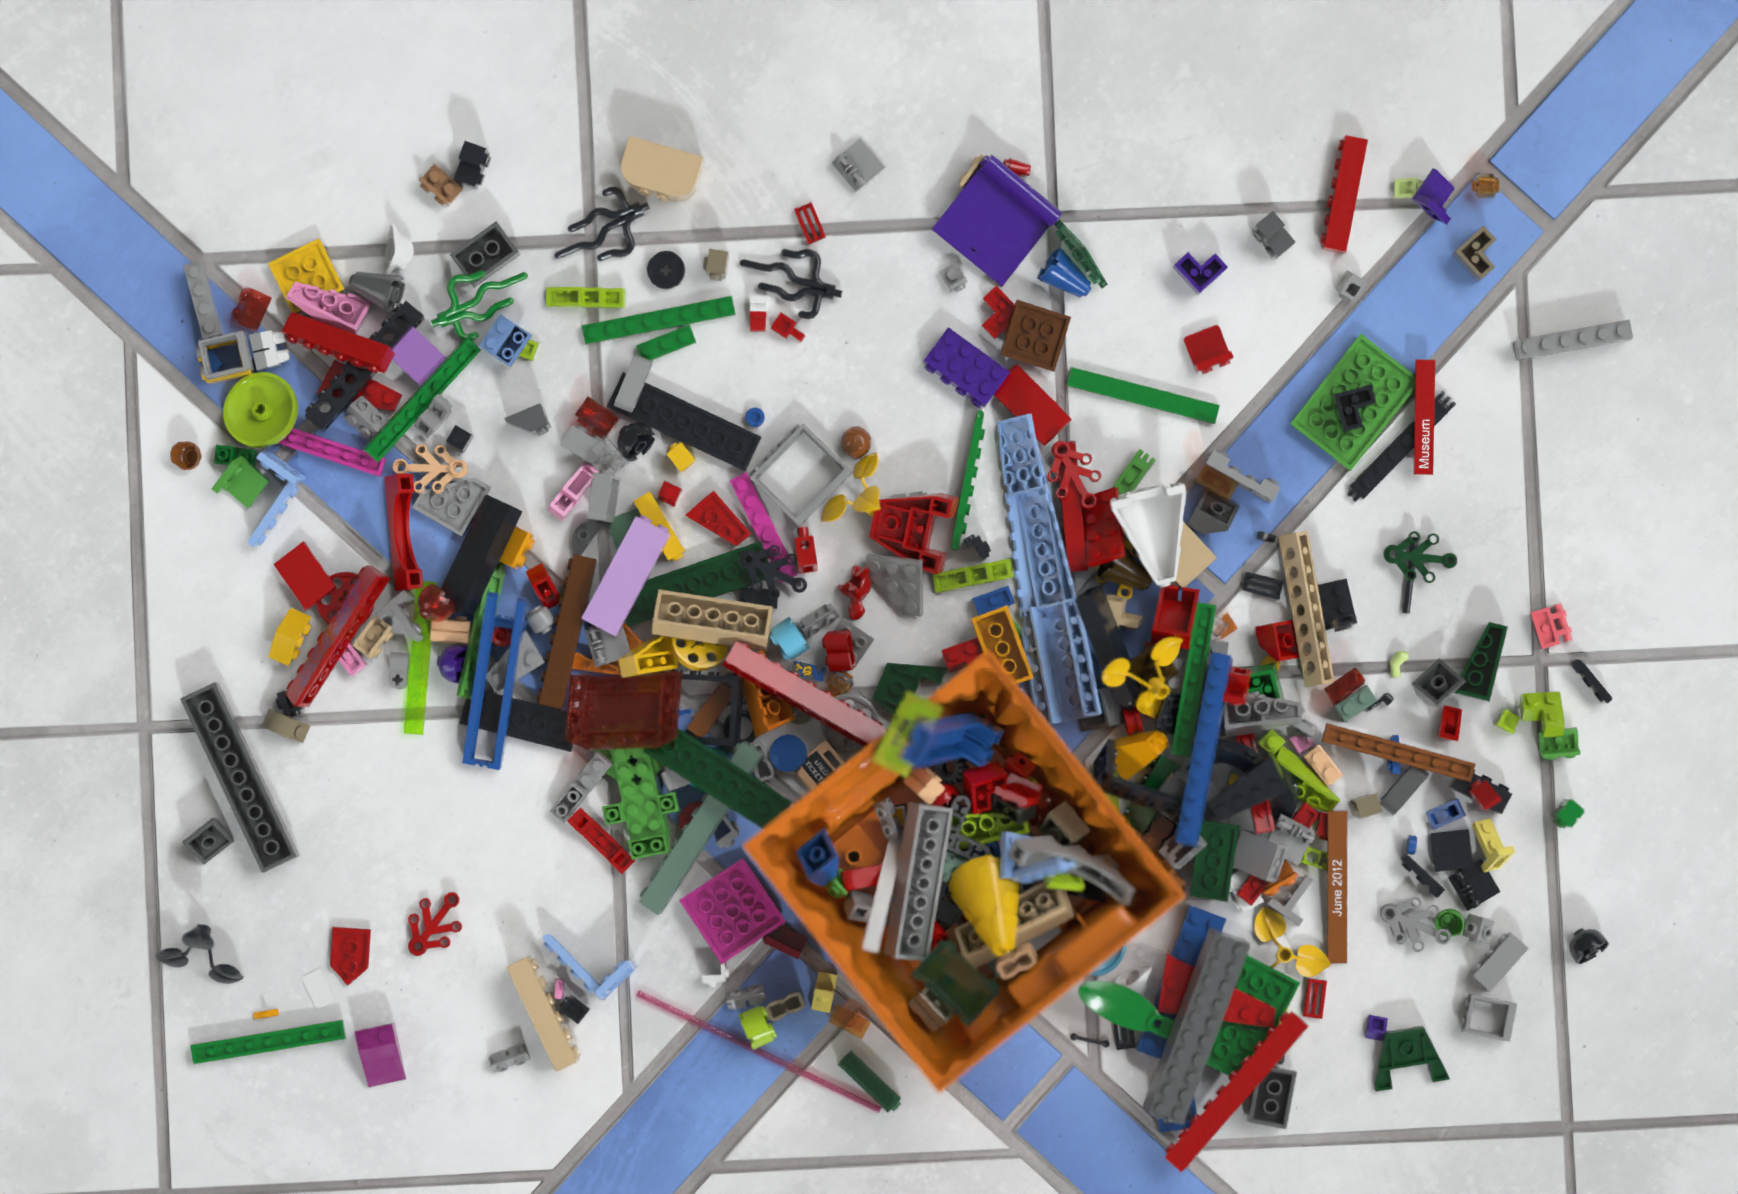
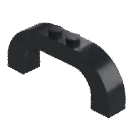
(1244, 758)

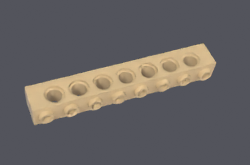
(1306, 609)

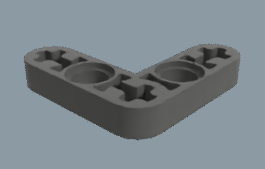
(953, 845)

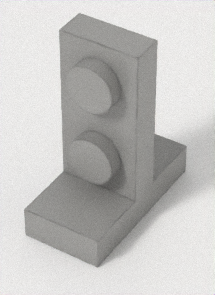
(397, 608)
(1291, 899)

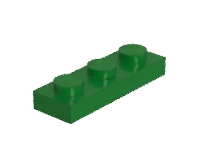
(666, 343)

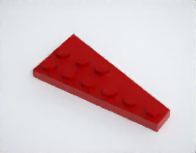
(1240, 1009)

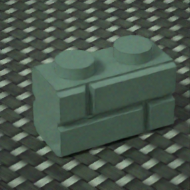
(1355, 703)

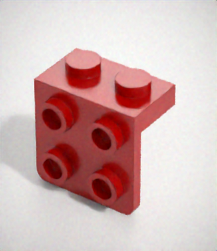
(1208, 349)

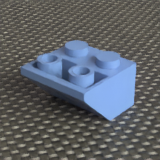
(505, 340)

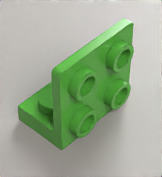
(241, 481)

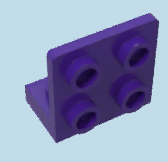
(1433, 196)

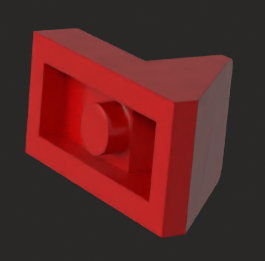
(1450, 723)

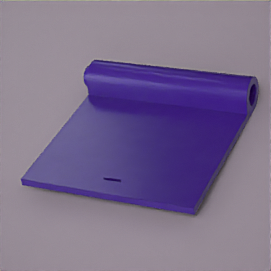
(996, 218)

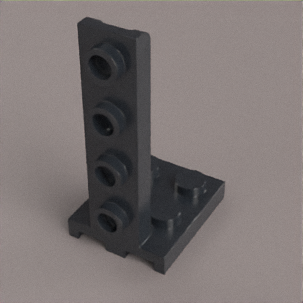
(1337, 605)
(1103, 775)

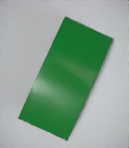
(226, 454)

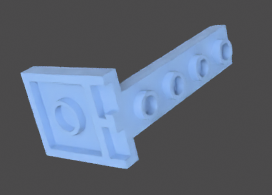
(283, 471)
(1031, 873)
(609, 982)

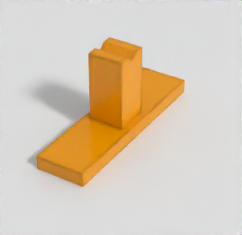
(268, 1013)

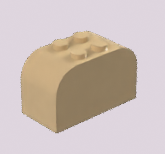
(660, 170)

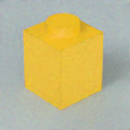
(680, 456)

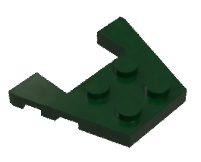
(901, 678)
(1406, 1049)

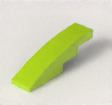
(585, 297)
(973, 575)

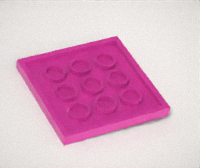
(732, 911)

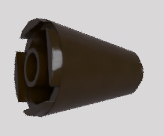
(1125, 572)

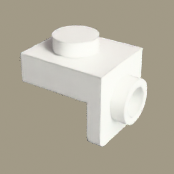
(713, 979)

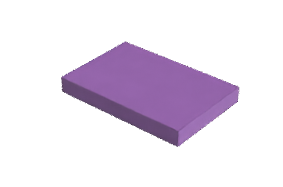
(416, 355)

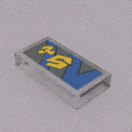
(809, 670)

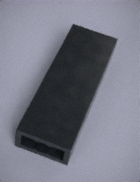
(480, 554)
(1106, 640)

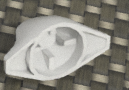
(398, 251)
(1135, 979)

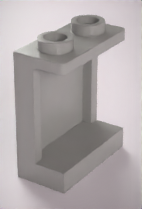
(1259, 856)

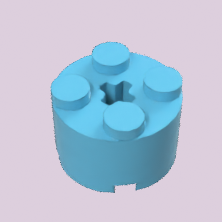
(789, 638)

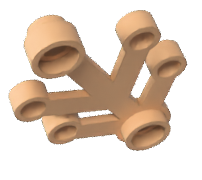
(434, 468)

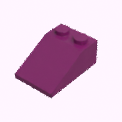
(380, 1054)

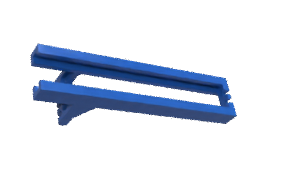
(489, 623)

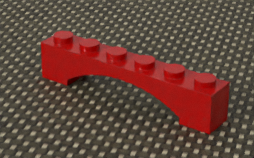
(398, 498)

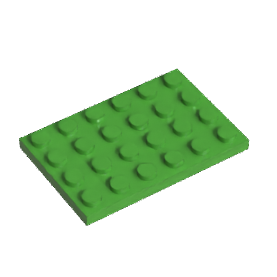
(1358, 367)

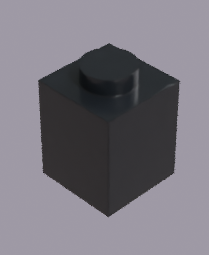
(459, 438)

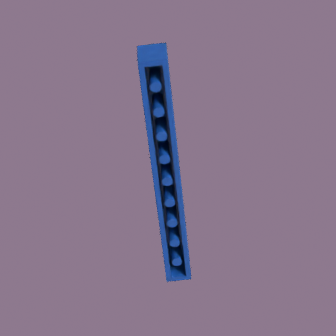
(1204, 750)

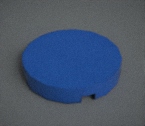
(788, 753)

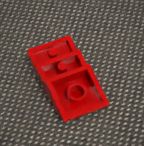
(1024, 396)

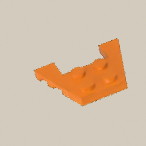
(586, 664)

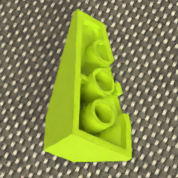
(1310, 787)

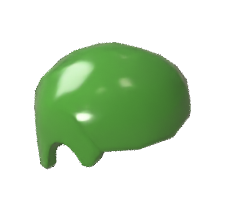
(1450, 920)

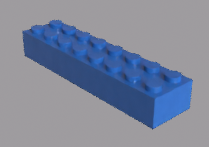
(1186, 949)

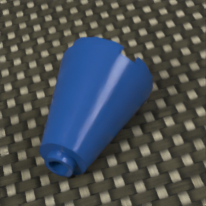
(1064, 274)

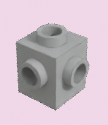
(1477, 929)

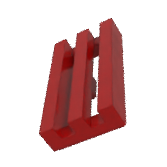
(803, 208)
(1307, 997)

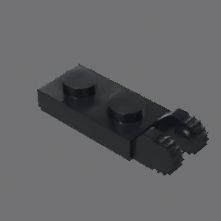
(1590, 680)

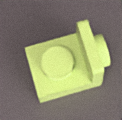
(1406, 187)

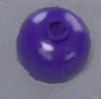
(451, 662)

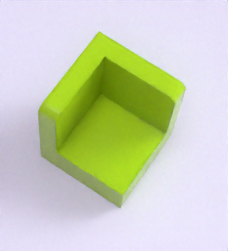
(1507, 721)

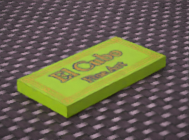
(893, 744)

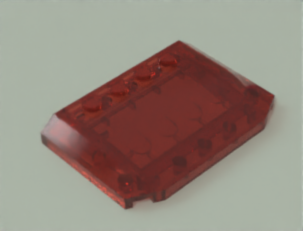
(623, 711)

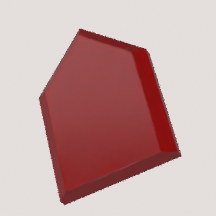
(350, 952)

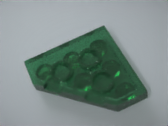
(1080, 254)

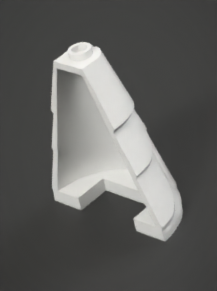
(1154, 527)

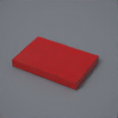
(305, 575)

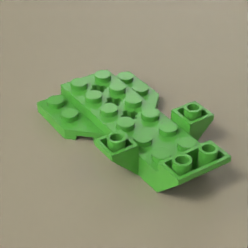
(642, 804)

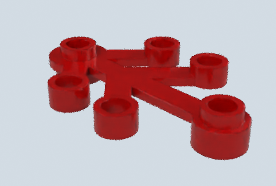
(1072, 472)
(431, 926)

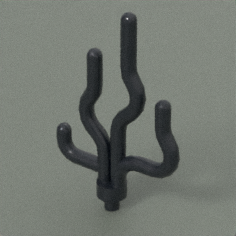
(625, 217)
(818, 288)

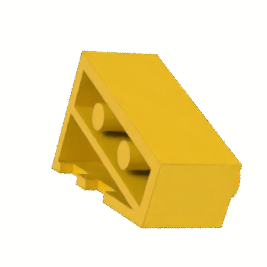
(649, 657)

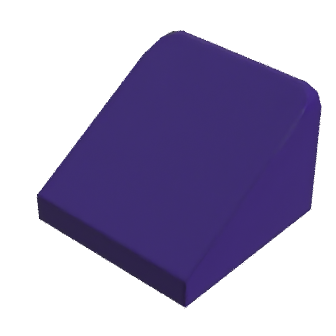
(1376, 1027)

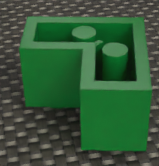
(1266, 681)

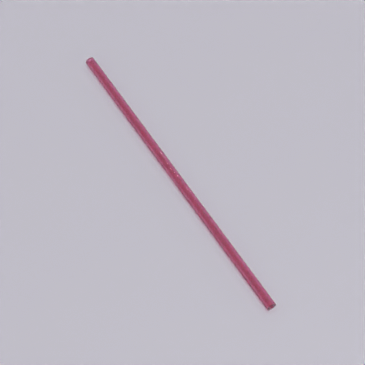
(760, 1052)

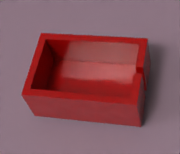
(1175, 617)

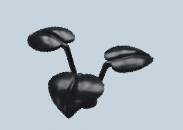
(199, 938)

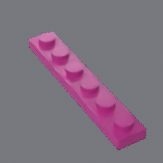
(333, 451)
(760, 520)

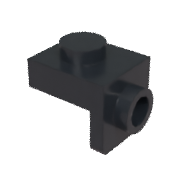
(284, 703)
(574, 1008)

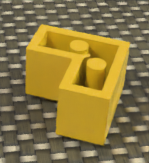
(290, 637)

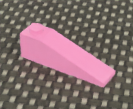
(330, 307)

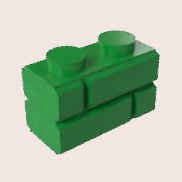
(1567, 813)

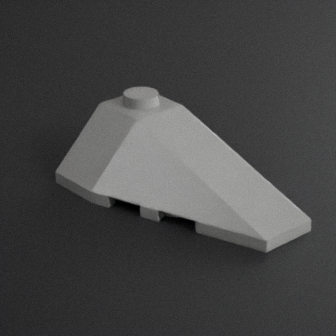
(1260, 714)

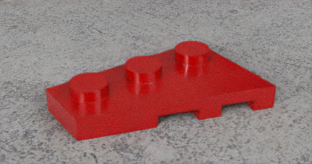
(719, 519)

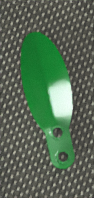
(1124, 1007)

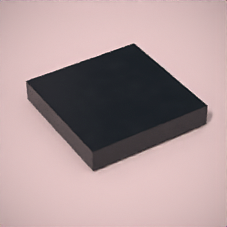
(1451, 850)

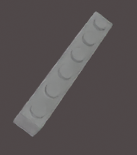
(1573, 340)

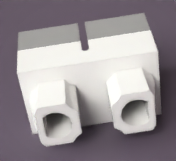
(271, 357)

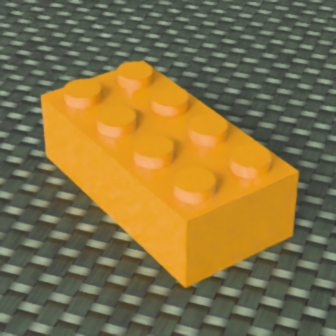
(998, 634)

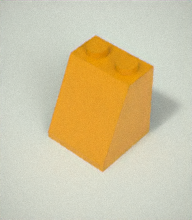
(1137, 751)

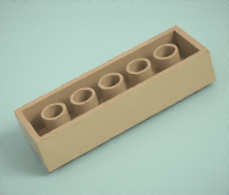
(711, 619)
(1036, 913)
(543, 1013)

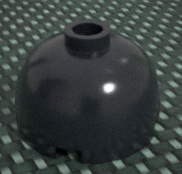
(634, 440)
(1586, 945)

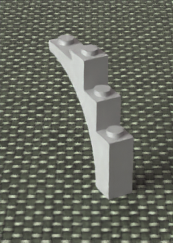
(1096, 869)

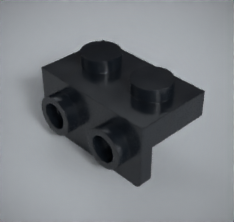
(982, 547)

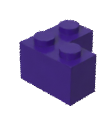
(1199, 276)

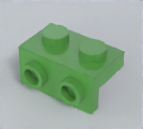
(1559, 746)

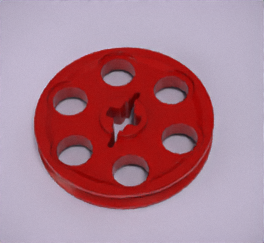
(337, 595)

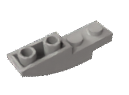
(581, 787)

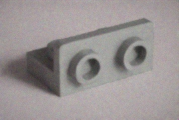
(1304, 727)

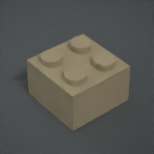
(1064, 826)

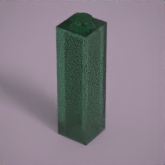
(870, 1081)

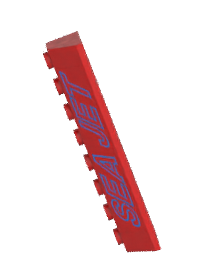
(337, 636)

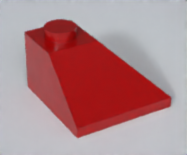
(1278, 640)

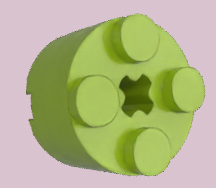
(756, 1026)

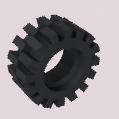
(945, 776)

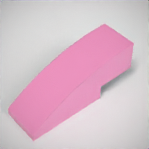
(572, 491)

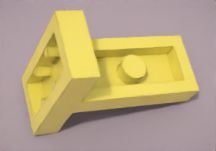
(1491, 845)
(824, 991)

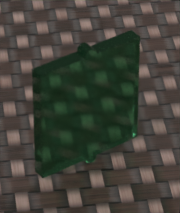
(621, 526)

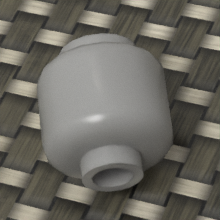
(540, 620)

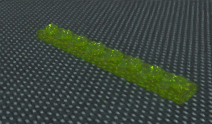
(418, 674)

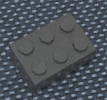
(485, 252)
(1272, 1098)

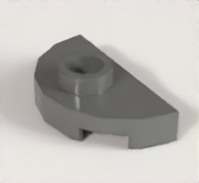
(583, 535)

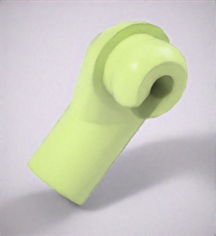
(1396, 661)

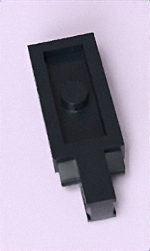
(1422, 876)

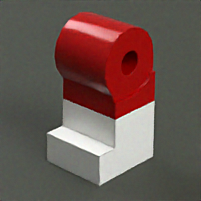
(758, 313)

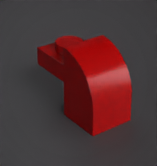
(1238, 686)

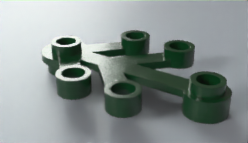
(1416, 557)

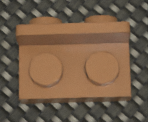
(441, 185)

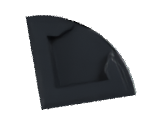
(1267, 537)

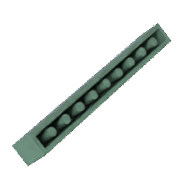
(694, 838)

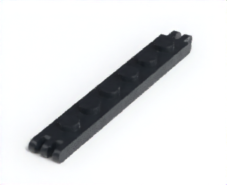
(1394, 454)

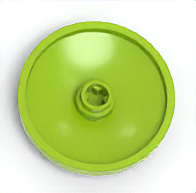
(260, 410)

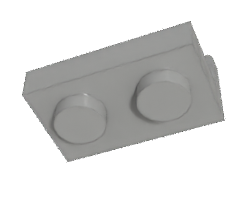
(365, 418)

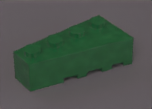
(1140, 816)

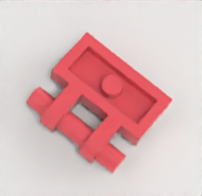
(1546, 629)

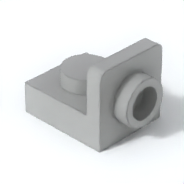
(954, 277)

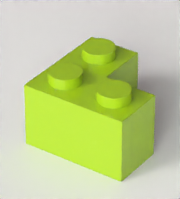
(1544, 708)

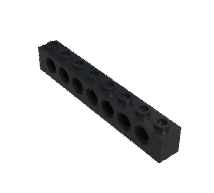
(350, 391)

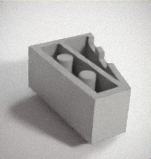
(528, 661)

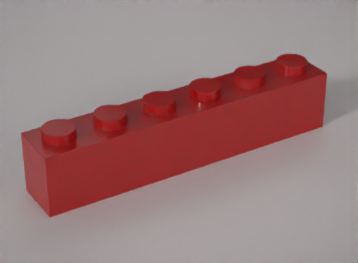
(1344, 195)
(337, 342)

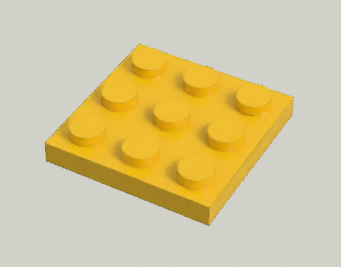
(306, 266)

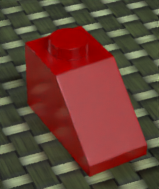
(543, 585)
(1483, 794)

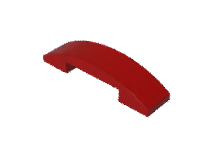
(601, 840)

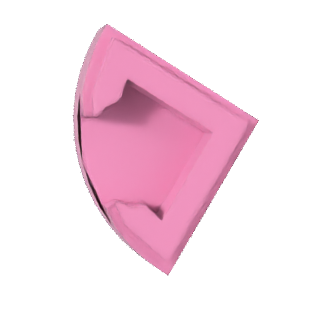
(1301, 743)
(559, 987)

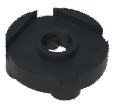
(659, 261)

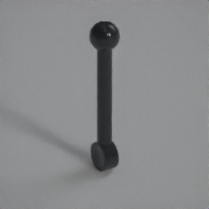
(1105, 1043)

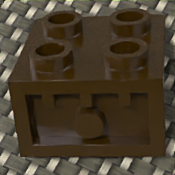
(1144, 667)

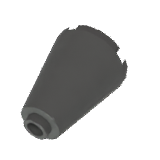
(379, 289)

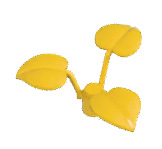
(866, 502)
(1148, 701)
(1272, 925)

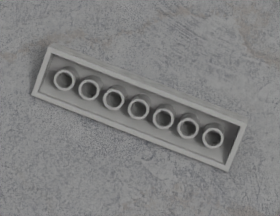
(918, 881)

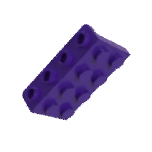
(965, 368)

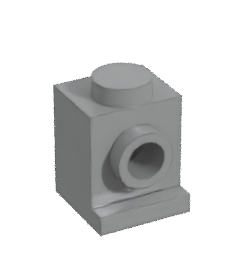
(1356, 289)

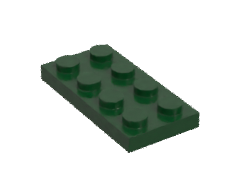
(1215, 861)

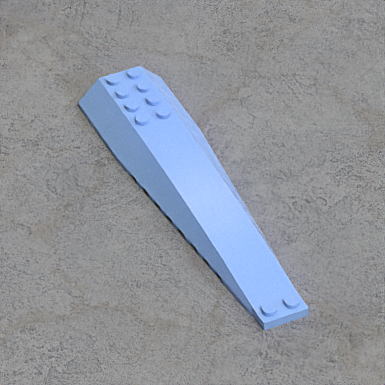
(1051, 621)

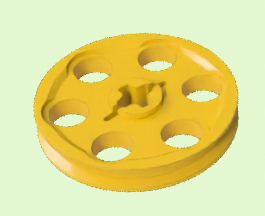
(700, 652)

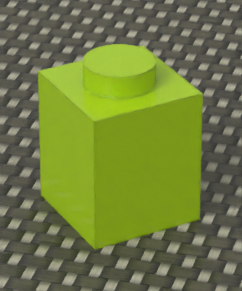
(1271, 741)

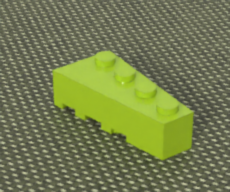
(986, 826)

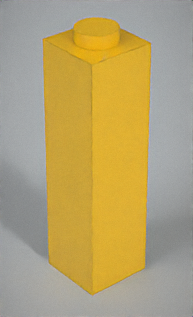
(649, 508)

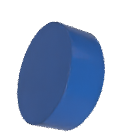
(755, 417)
(1411, 844)

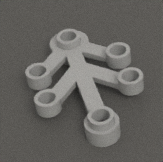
(1412, 923)

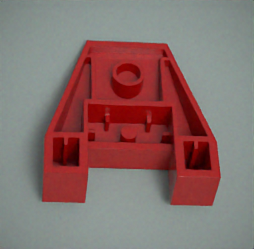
(907, 526)

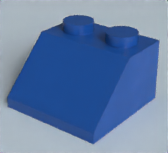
(819, 858)

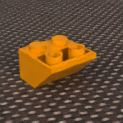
(516, 548)

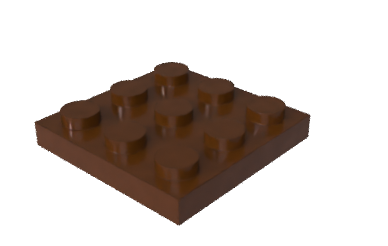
(1035, 335)

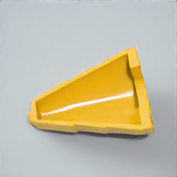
(987, 901)

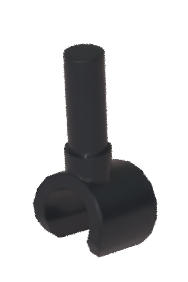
(1386, 698)

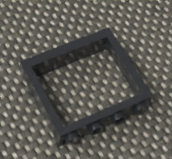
(736, 705)

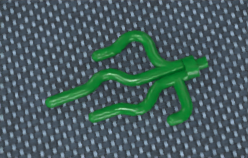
(457, 311)

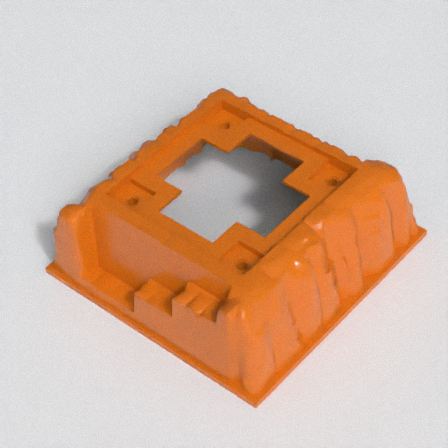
(847, 813)

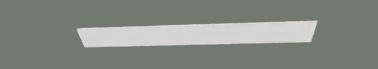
(883, 894)

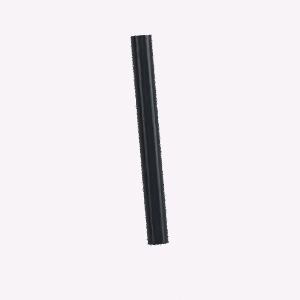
(1409, 584)

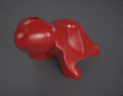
(856, 590)

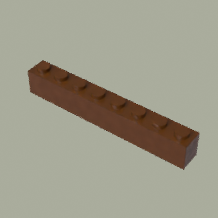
(568, 631)

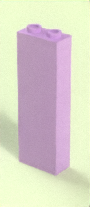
(626, 575)

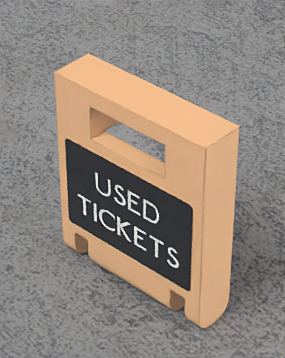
(818, 767)

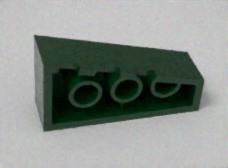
(1483, 664)

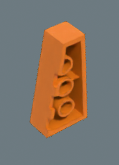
(765, 709)

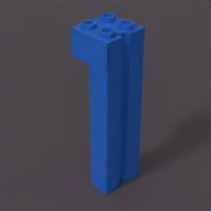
(953, 738)

